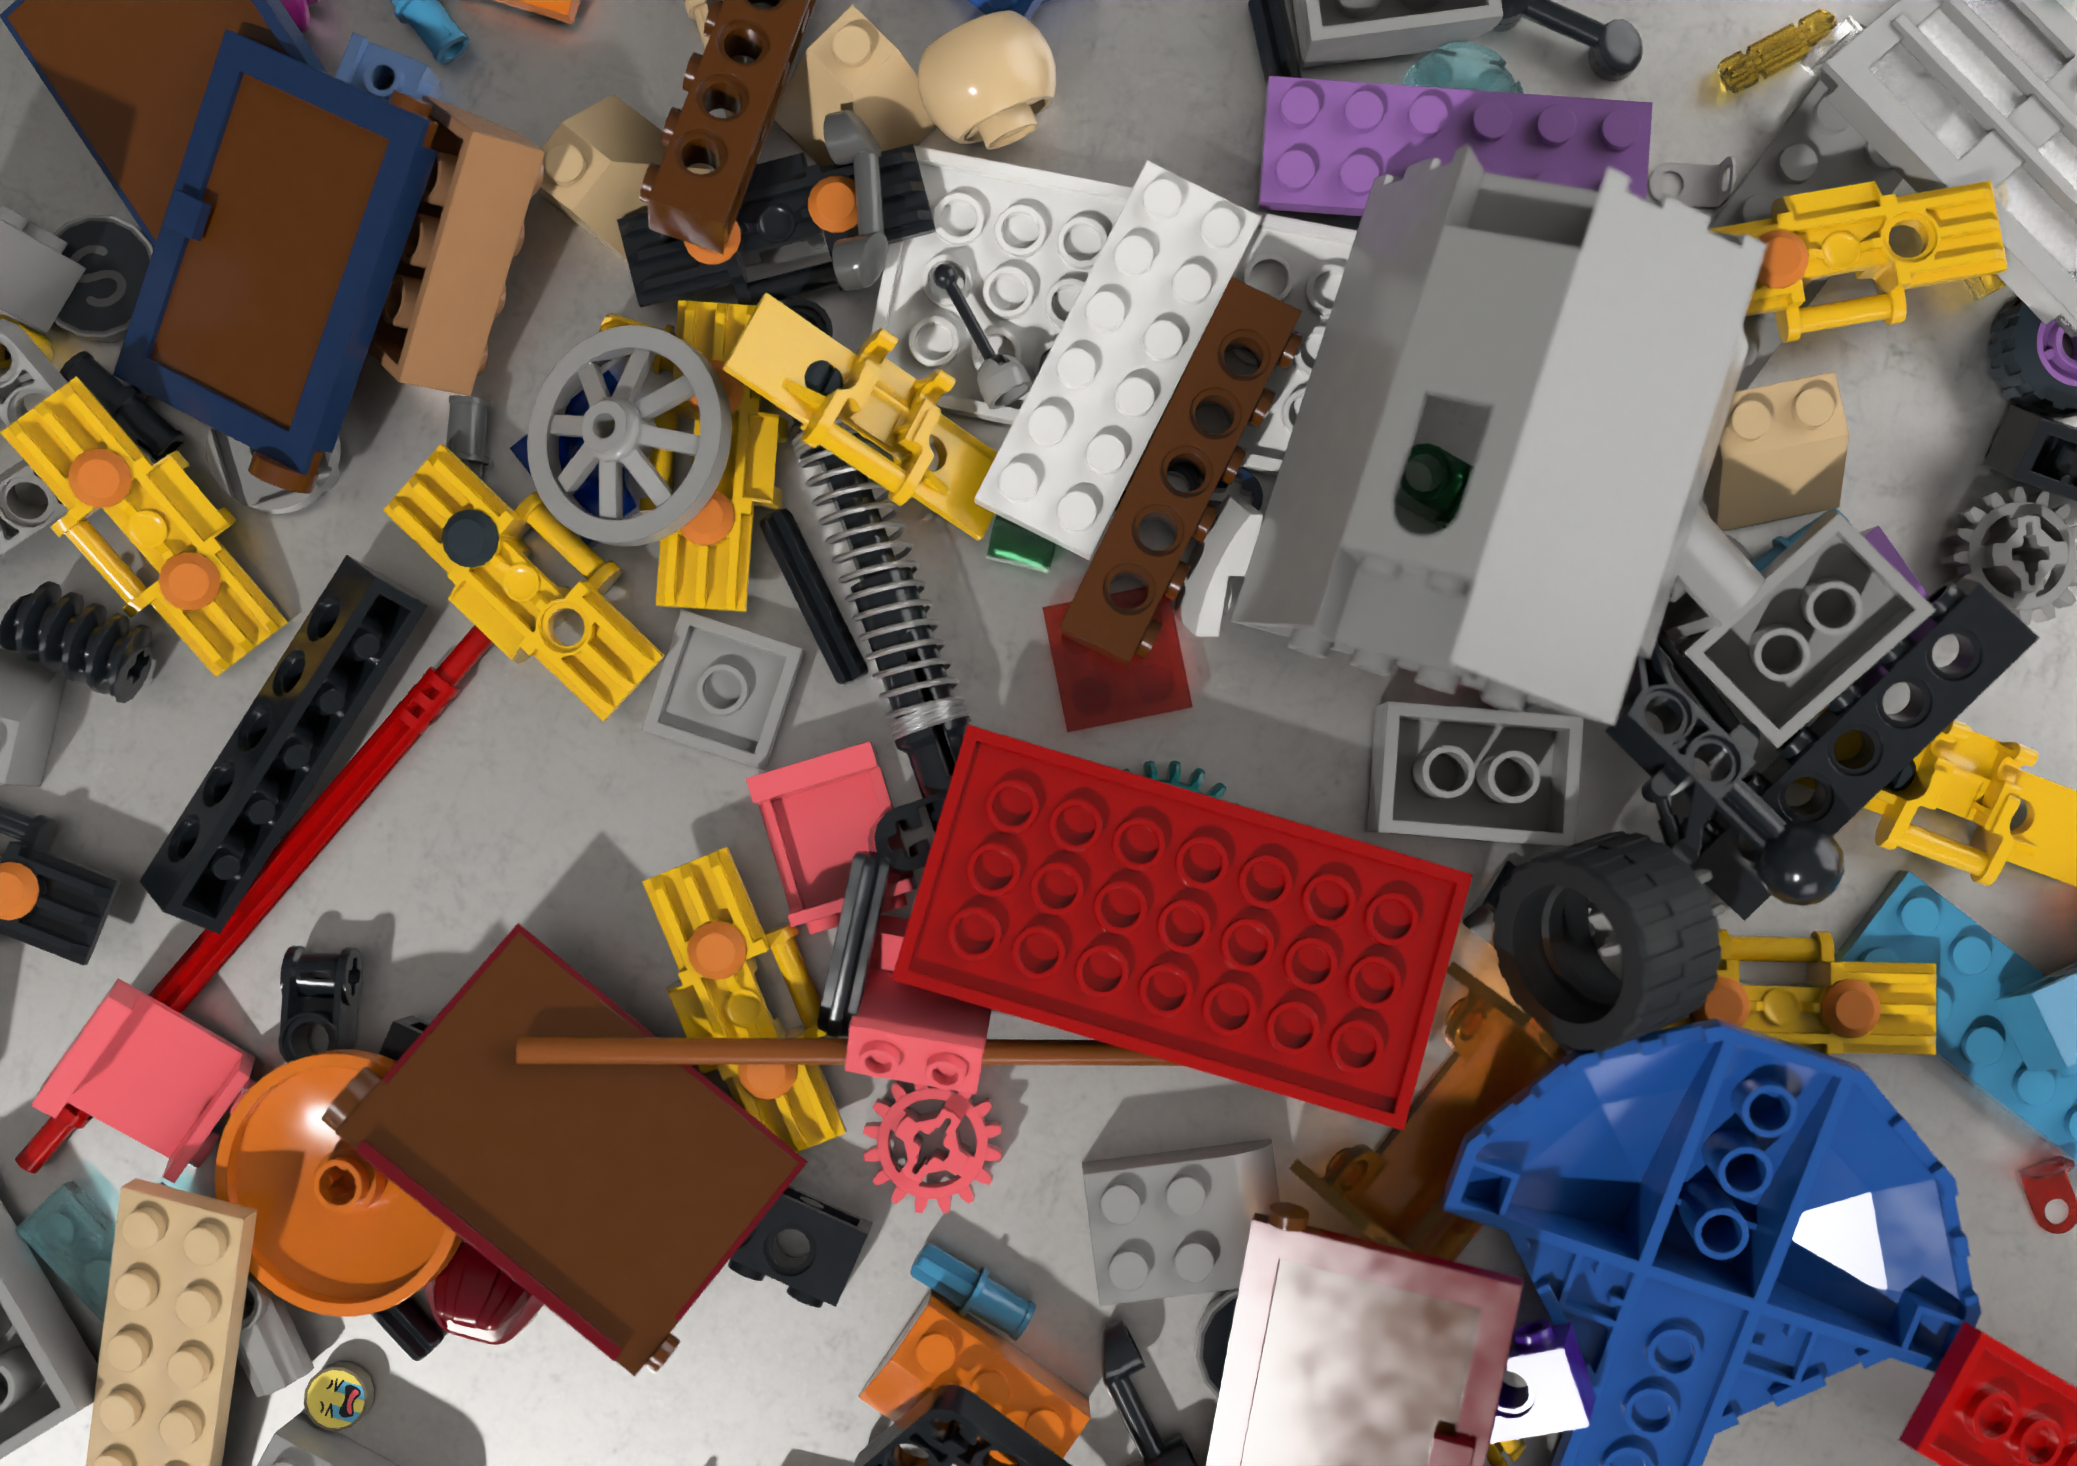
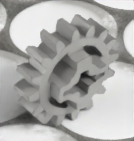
(2022, 529)

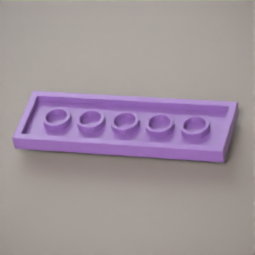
(1336, 136)

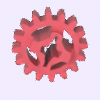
(958, 1157)

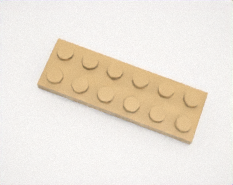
(170, 1328)

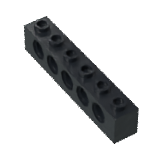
(1988, 645)
(281, 746)

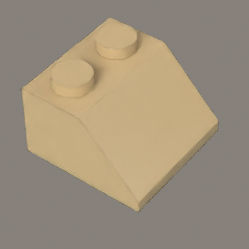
(1779, 453)

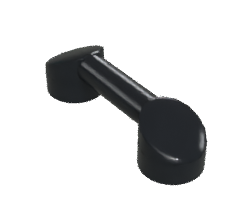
(1614, 46)
(1119, 1360)

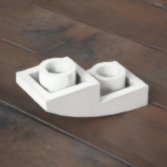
(1222, 554)

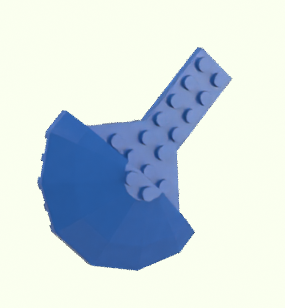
(1717, 1230)

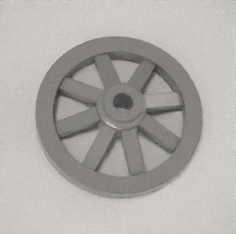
(632, 438)

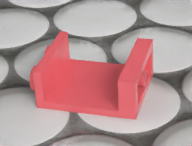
(911, 1030)
(150, 1076)

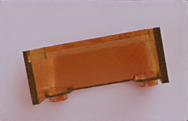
(1399, 1186)

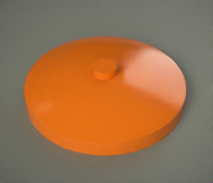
(326, 1220)

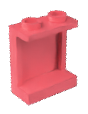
(817, 822)

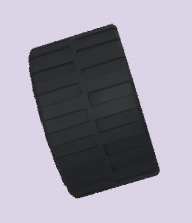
(1657, 917)

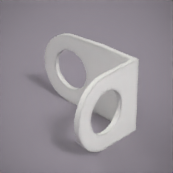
(1701, 183)

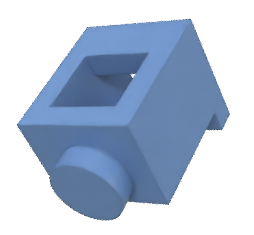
(371, 66)

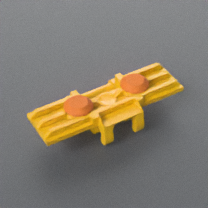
(161, 511)
(710, 556)
(714, 946)
(1837, 1008)

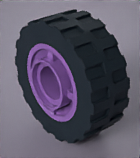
(2032, 362)

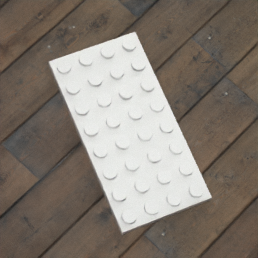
(1022, 258)

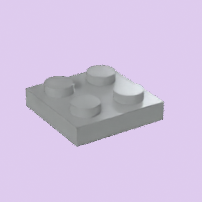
(723, 690)

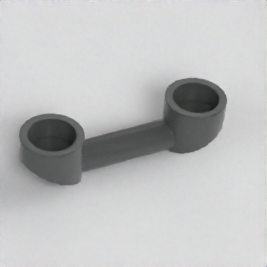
(858, 258)

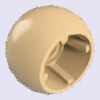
(988, 79)

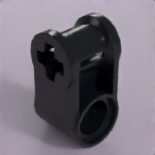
(319, 1000)

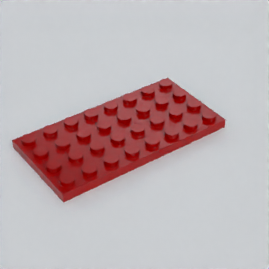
(1183, 927)

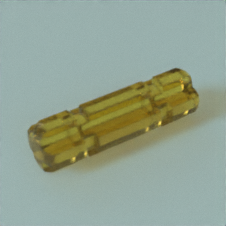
(1775, 51)

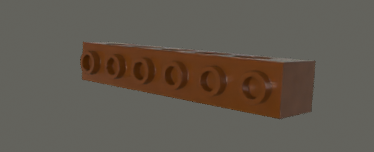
(706, 206)
(1241, 320)

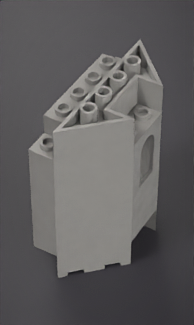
(1609, 372)

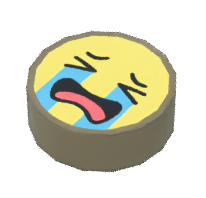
(338, 1396)

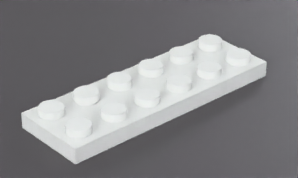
(1117, 360)

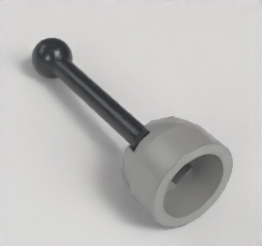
(1001, 376)

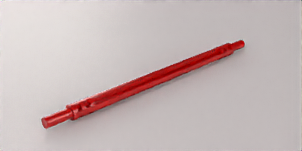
(292, 856)

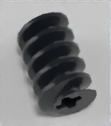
(79, 641)

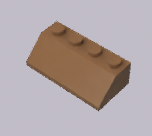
(458, 252)

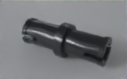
(126, 406)

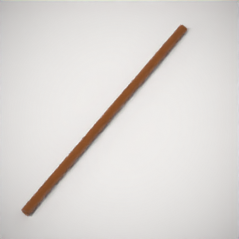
(802, 1051)

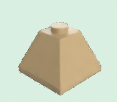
(856, 71)
(598, 167)

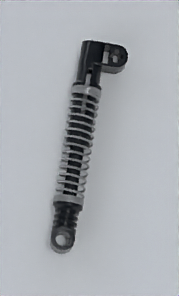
(895, 629)

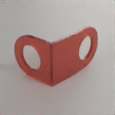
(2048, 1182)

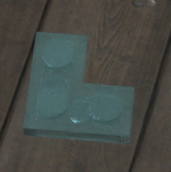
(74, 1242)

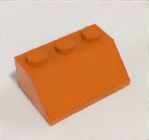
(961, 1351)

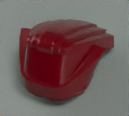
(479, 1299)

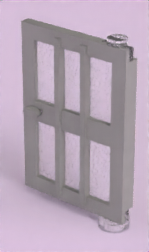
(1970, 99)

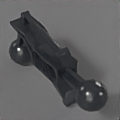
(1793, 860)

